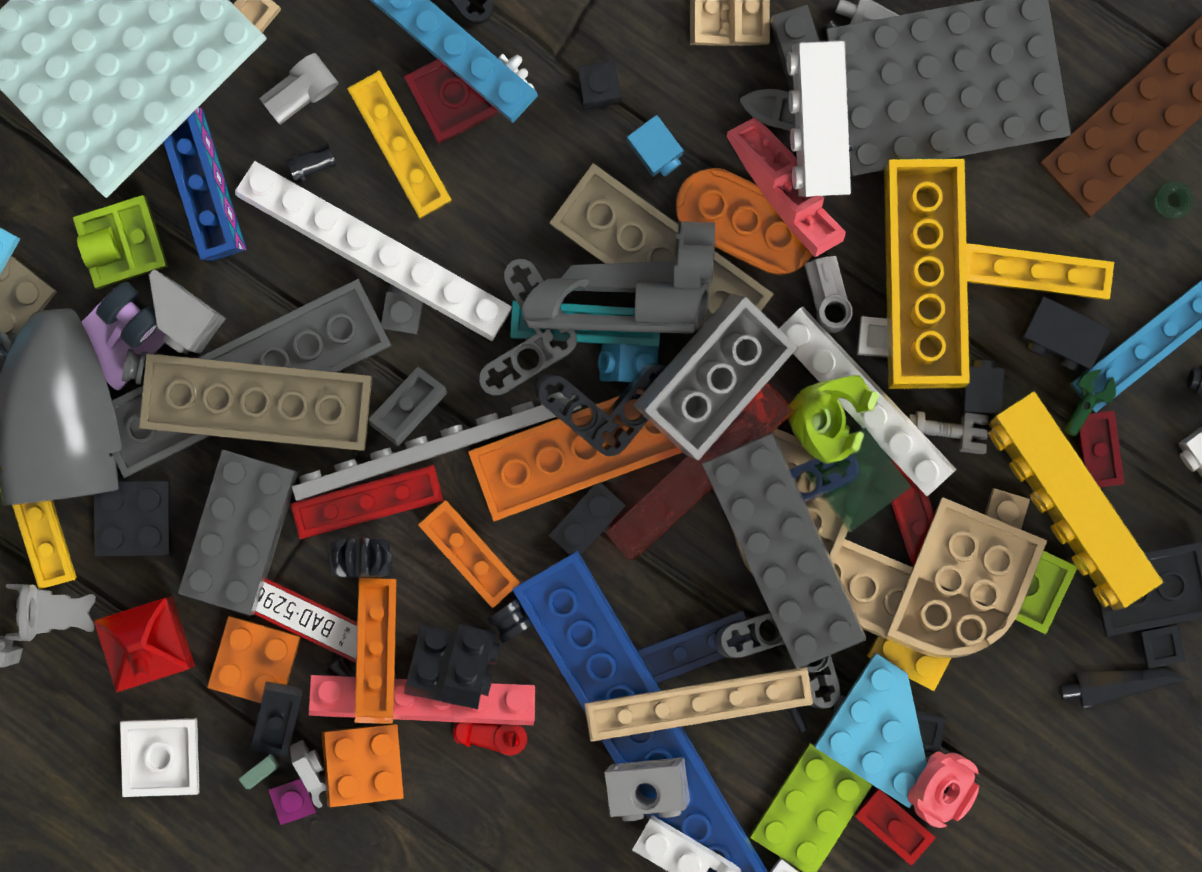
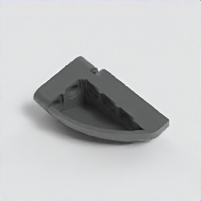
(55, 414)

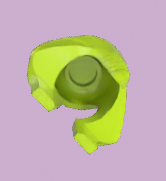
(821, 419)

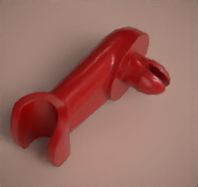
(497, 737)

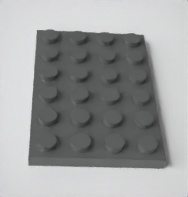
(951, 82)

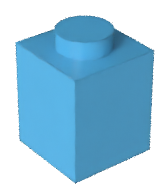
(656, 147)

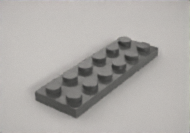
(784, 550)

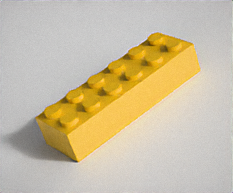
(926, 273)
(1074, 503)

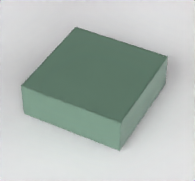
(260, 771)

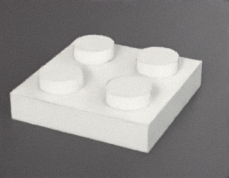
(159, 757)

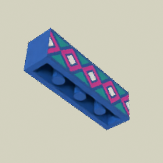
(204, 189)

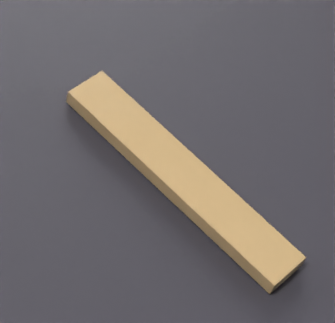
(698, 703)

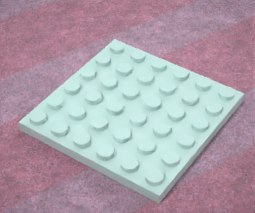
(117, 73)

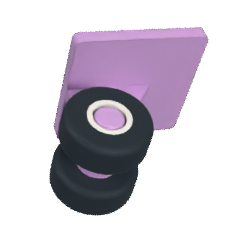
(121, 325)

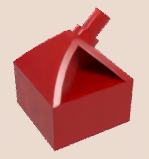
(144, 643)

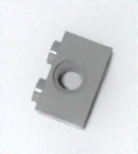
(665, 775)

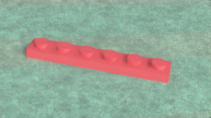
(505, 704)

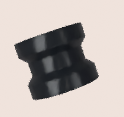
(509, 621)

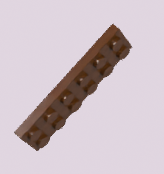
(1132, 126)

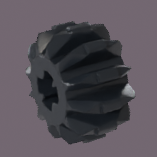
(360, 558)

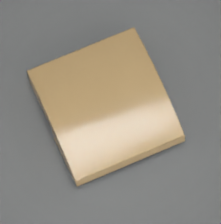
(729, 22)

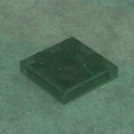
(871, 491)

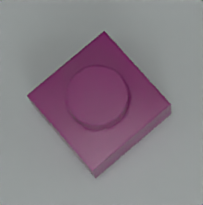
(292, 801)

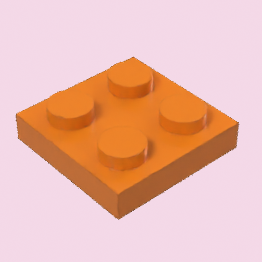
(252, 656)
(362, 765)

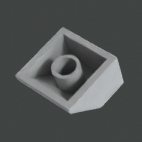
(182, 316)

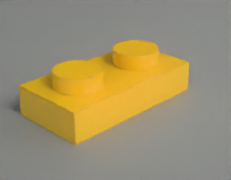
(919, 667)

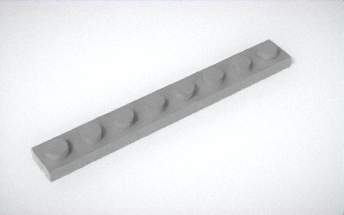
(420, 449)

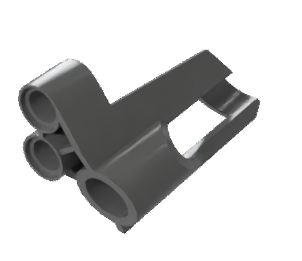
(668, 293)

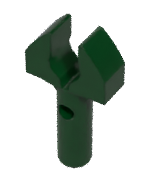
(1089, 400)

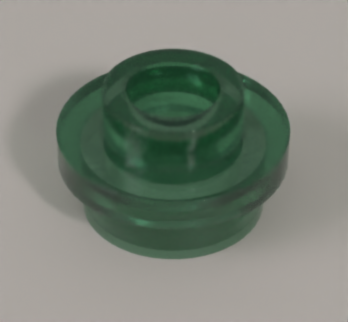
(1185, 200)

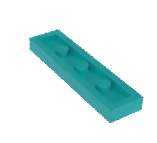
(520, 330)

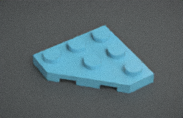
(878, 730)

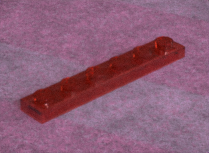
(689, 479)

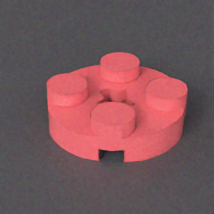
(928, 793)

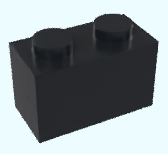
(1064, 335)

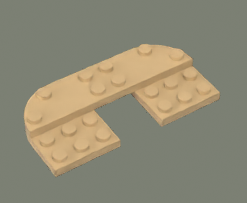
(957, 593)

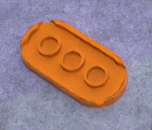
(743, 221)

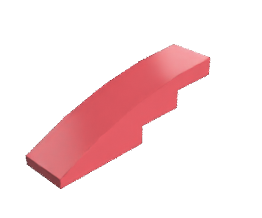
(771, 169)

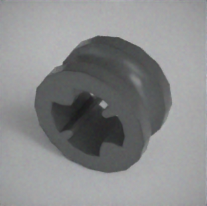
(134, 366)

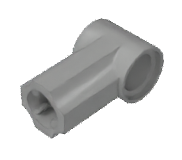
(306, 83)
(828, 290)

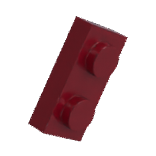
(1101, 449)

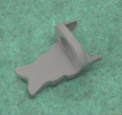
(41, 611)

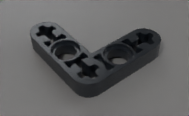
(599, 420)

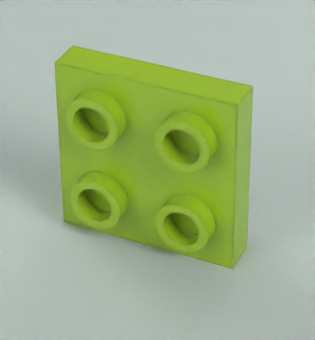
(119, 242)

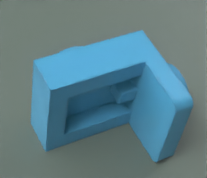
(625, 361)

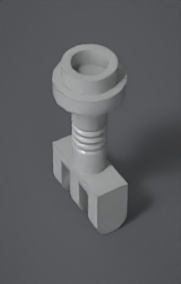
(963, 431)

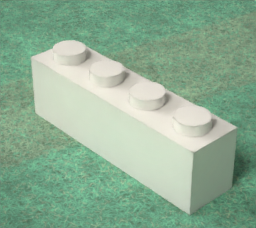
(820, 118)

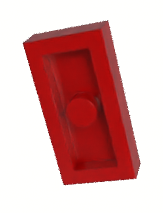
(894, 826)

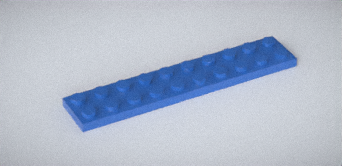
(605, 665)

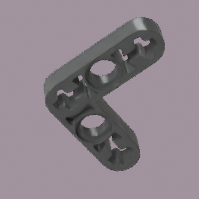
(538, 342)
(746, 648)

